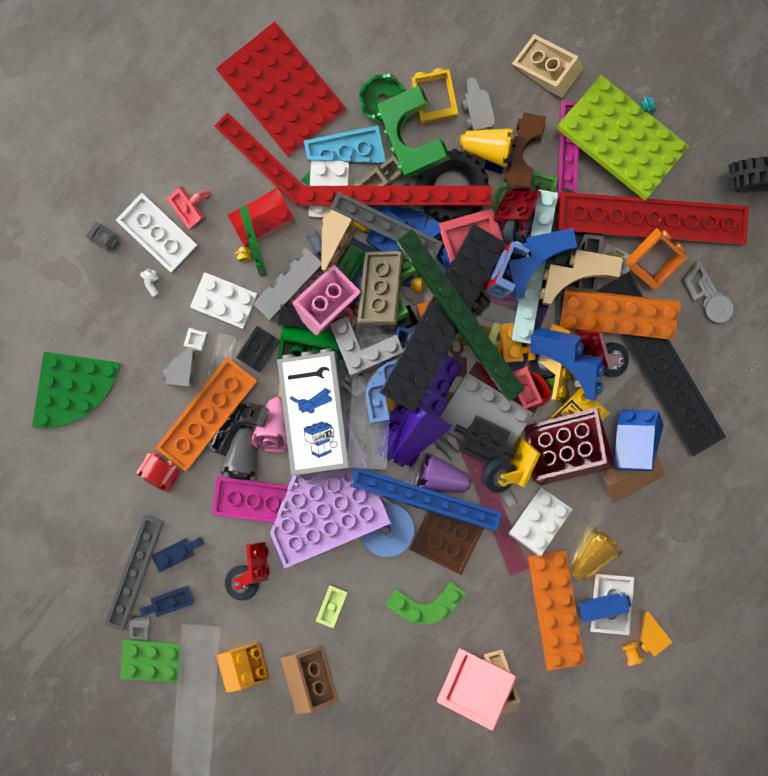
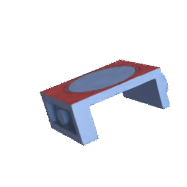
(496, 284)

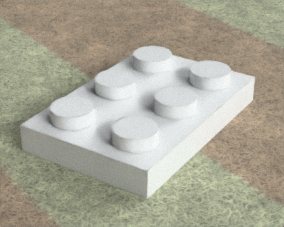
(327, 174)
(223, 300)
(540, 521)
(607, 585)

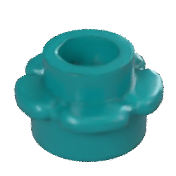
(648, 105)

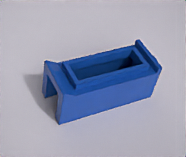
(604, 606)

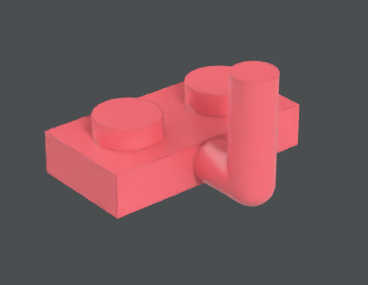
(186, 205)
(530, 395)

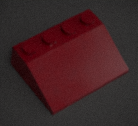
(569, 446)

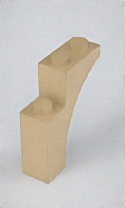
(584, 265)

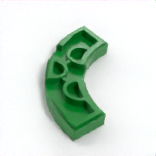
(253, 241)

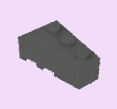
(593, 244)

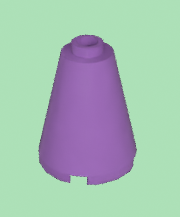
(442, 476)

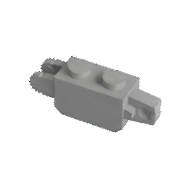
(478, 106)

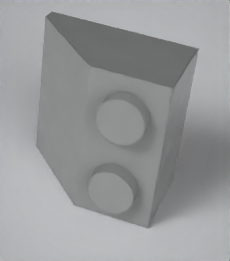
(181, 370)

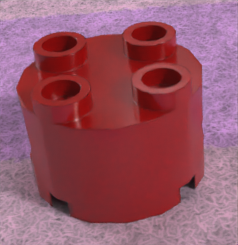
(157, 472)

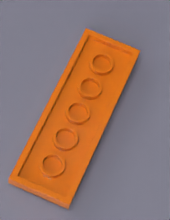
(619, 314)
(206, 414)
(556, 610)

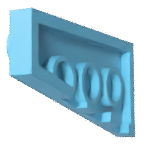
(352, 146)

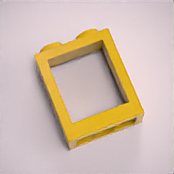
(443, 114)

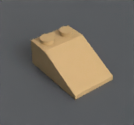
(549, 65)
(336, 236)

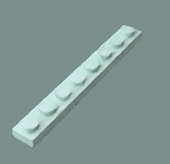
(528, 306)

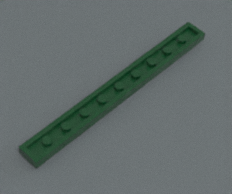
(460, 315)

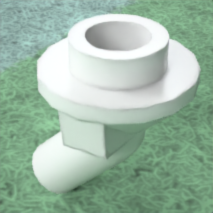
(150, 276)

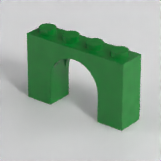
(393, 114)

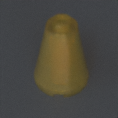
(594, 555)

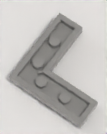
(368, 358)

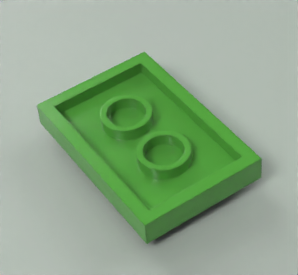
(150, 661)

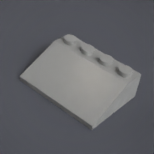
(479, 399)

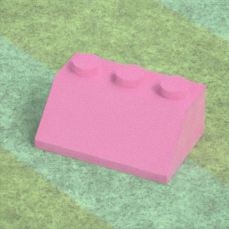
(325, 299)

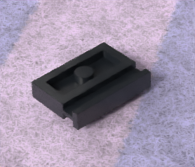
(258, 349)

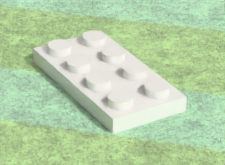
(156, 232)

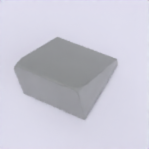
(139, 627)

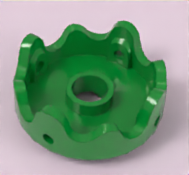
(373, 88)

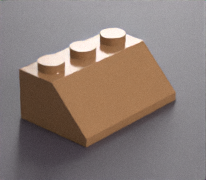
(624, 482)
(309, 680)

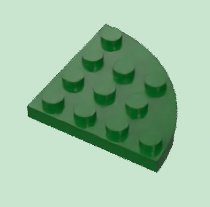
(71, 388)

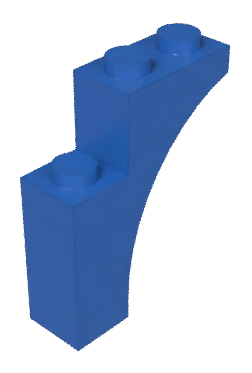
(541, 249)
(568, 351)

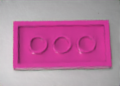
(248, 499)

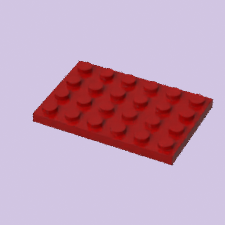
(281, 89)

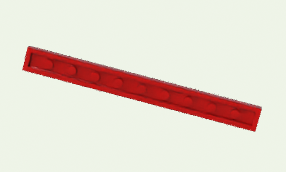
(399, 195)

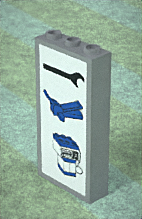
(314, 412)

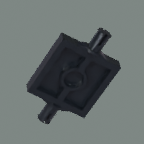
(484, 440)

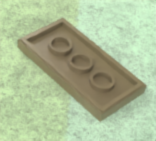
(380, 288)

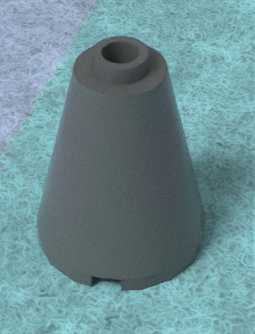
(242, 456)

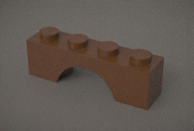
(530, 131)

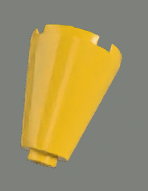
(491, 145)

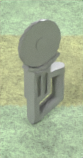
(717, 306)

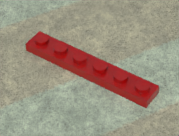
(259, 157)

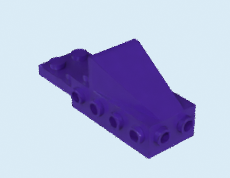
(415, 431)

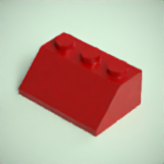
(267, 215)

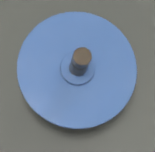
(394, 537)

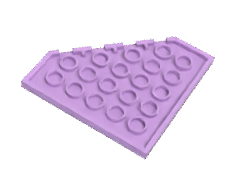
(323, 514)

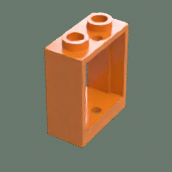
(667, 269)

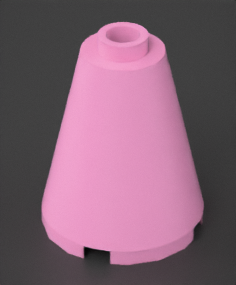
(273, 431)

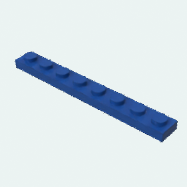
(426, 499)

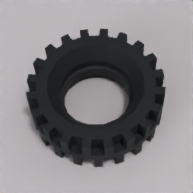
(462, 163)
(749, 175)

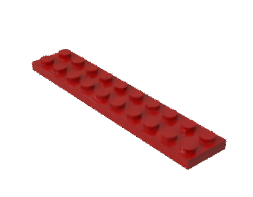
(641, 217)

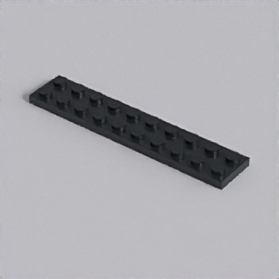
(435, 329)
(670, 380)

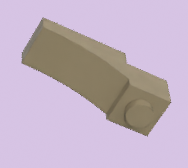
(383, 174)

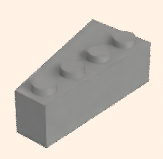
(289, 285)

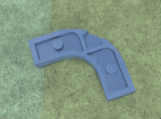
(375, 401)

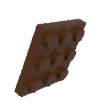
(446, 541)

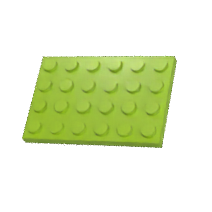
(622, 137)

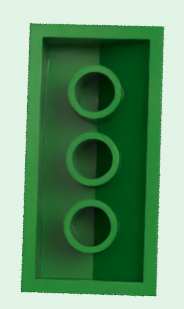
(299, 340)

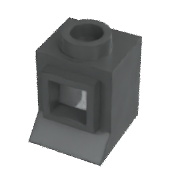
(103, 236)

